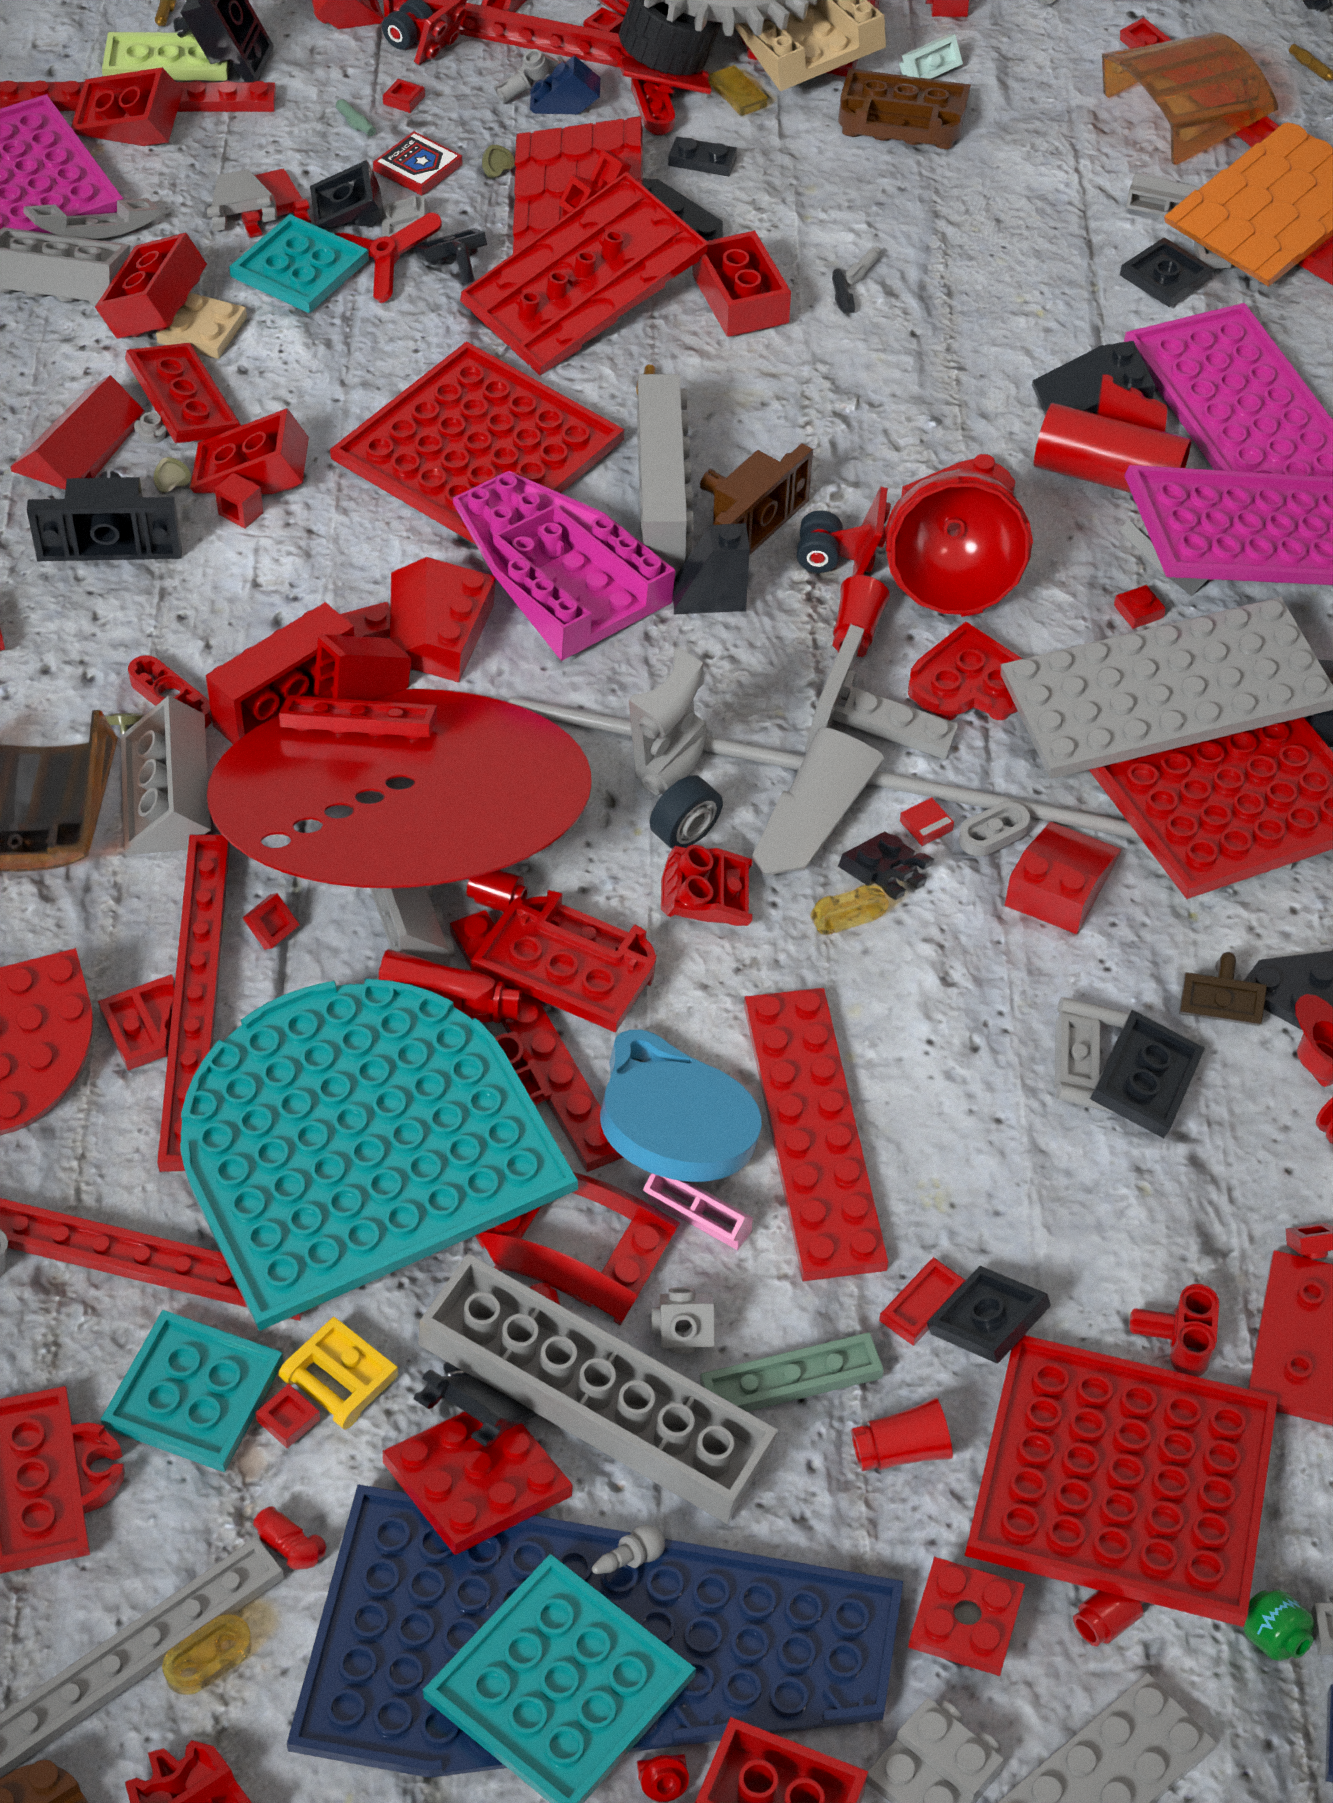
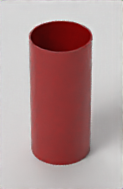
(1103, 447)

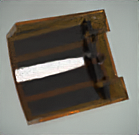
(53, 799)

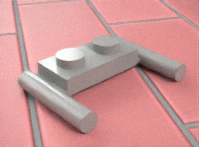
(1079, 1049)

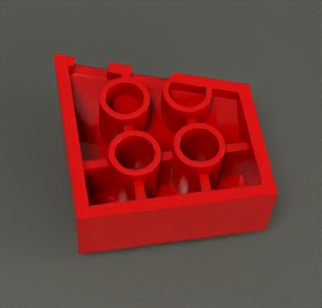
(439, 614)

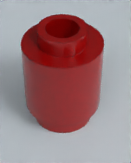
(496, 889)
(1106, 1617)

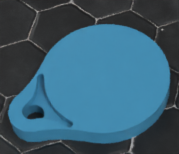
(676, 1112)

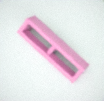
(701, 1202)

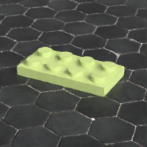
(150, 50)

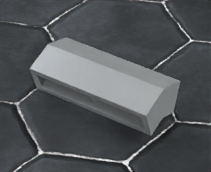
(1156, 194)

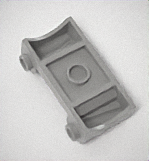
(665, 727)

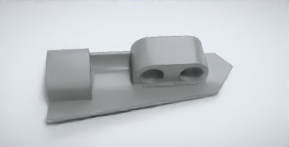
(819, 797)

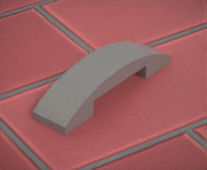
(130, 216)

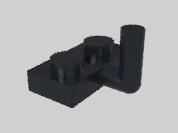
(459, 243)

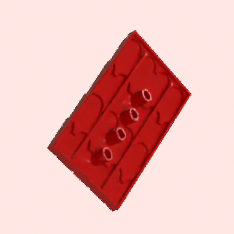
(549, 159)
(584, 273)

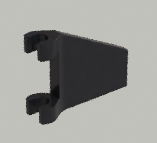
(477, 1399)

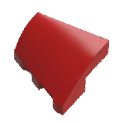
(1130, 406)

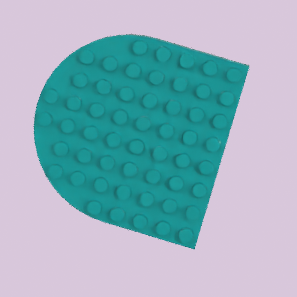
(357, 1140)

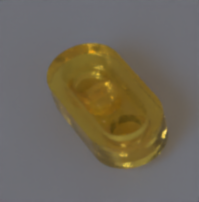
(849, 909)
(204, 1653)

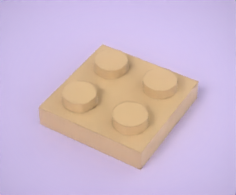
(204, 324)

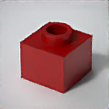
(239, 500)

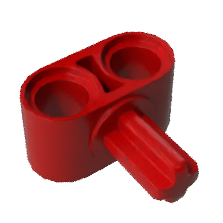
(1184, 1328)

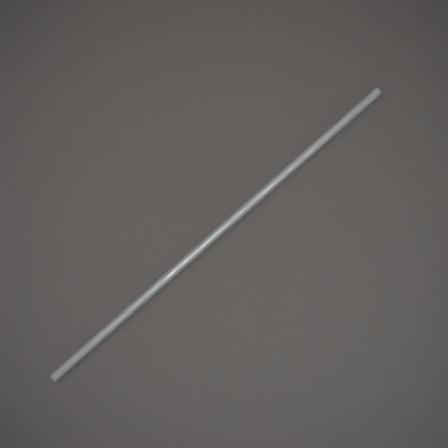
(879, 779)

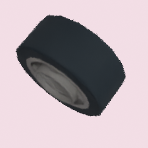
(686, 812)

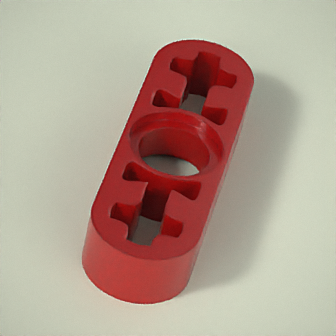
(164, 679)

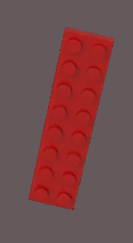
(815, 1135)

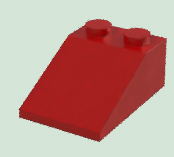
(129, 107)
(263, 451)
(1060, 876)

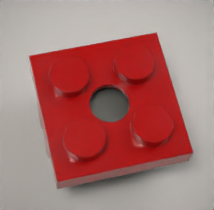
(966, 1616)

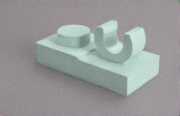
(932, 58)

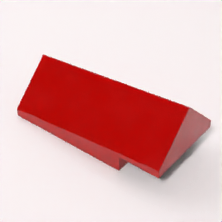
(82, 436)

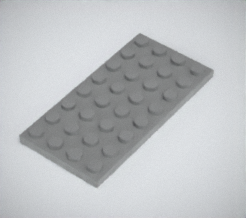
(1167, 687)

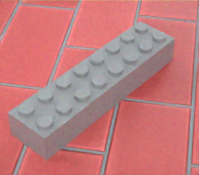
(597, 1387)

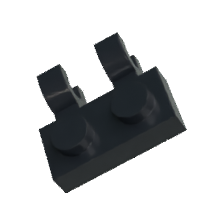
(884, 860)

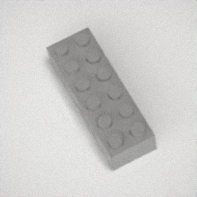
(662, 468)

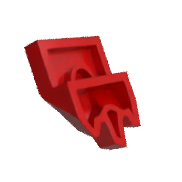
(195, 1778)

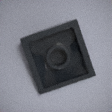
(347, 198)

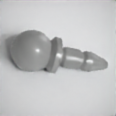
(642, 1545)

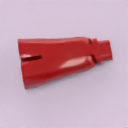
(468, 990)

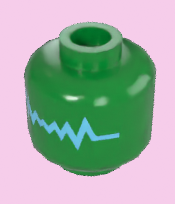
(1279, 1625)

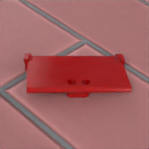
(634, 69)

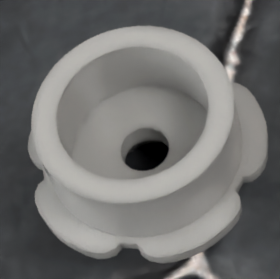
(150, 428)

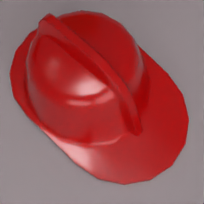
(1316, 1044)

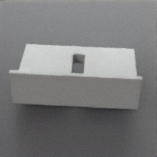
(402, 213)

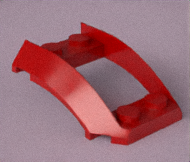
(625, 1271)

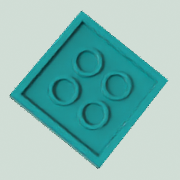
(299, 263)
(192, 1390)

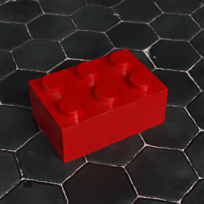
(742, 284)
(151, 286)
(771, 1769)

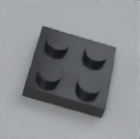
(1166, 272)
(988, 1314)

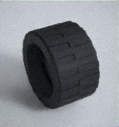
(666, 44)

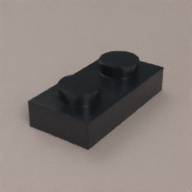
(702, 156)

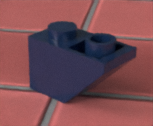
(566, 90)

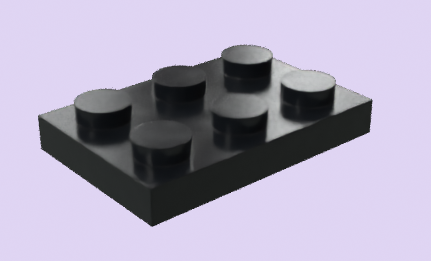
(1147, 1074)

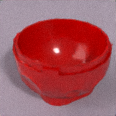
(964, 567)

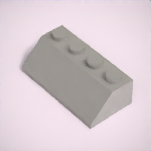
(58, 264)
(164, 779)
(413, 923)

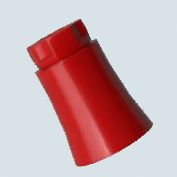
(860, 605)
(903, 1438)

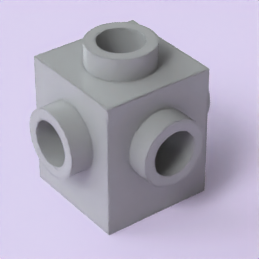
(697, 1317)

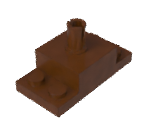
(761, 492)

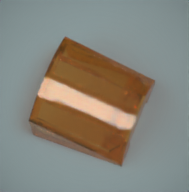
(1200, 84)

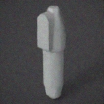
(858, 270)

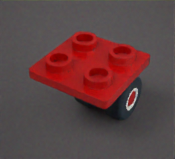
(418, 22)
(825, 540)

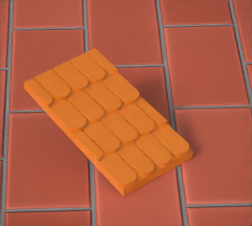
(1265, 206)

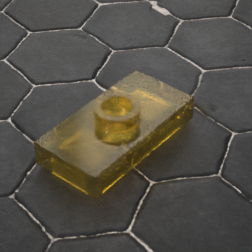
(738, 90)

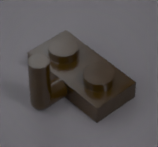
(1223, 996)

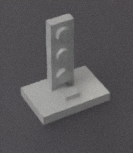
(876, 713)

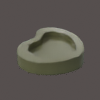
(496, 160)
(169, 474)
(123, 720)

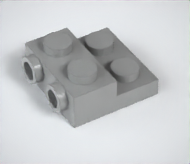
(936, 1759)

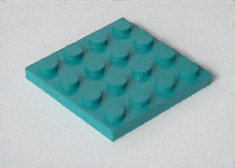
(559, 1684)

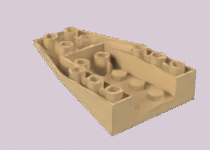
(824, 40)

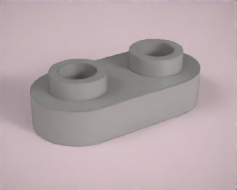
(988, 832)

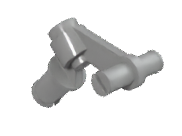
(535, 67)

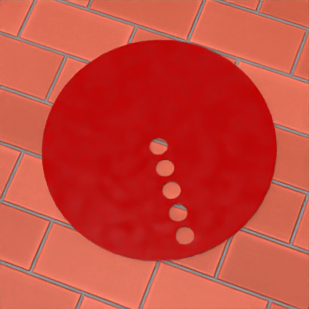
(484, 794)

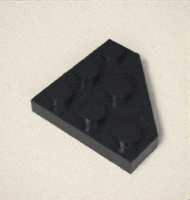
(696, 217)
(1291, 978)

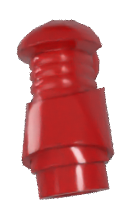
(288, 1539)

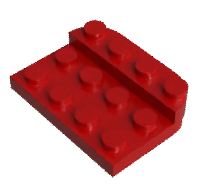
(568, 959)

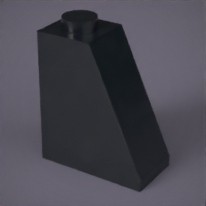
(714, 573)

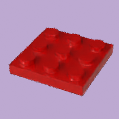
(471, 1488)

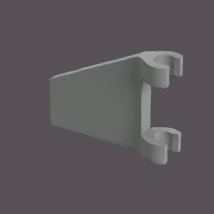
(239, 193)

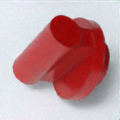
(663, 1777)

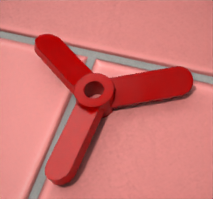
(387, 250)

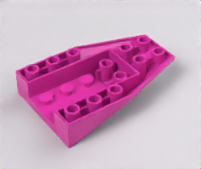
(563, 561)

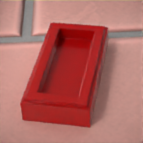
(920, 1300)

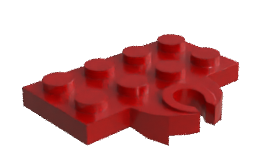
(49, 1479)

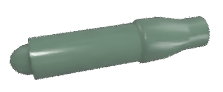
(354, 118)

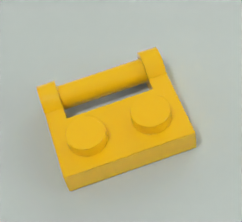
(349, 1362)

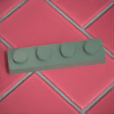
(797, 1373)

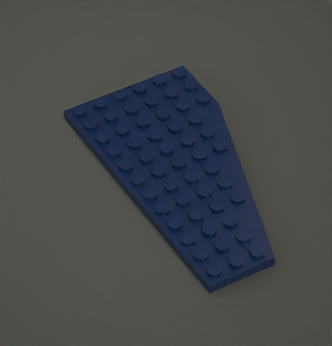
(766, 1635)

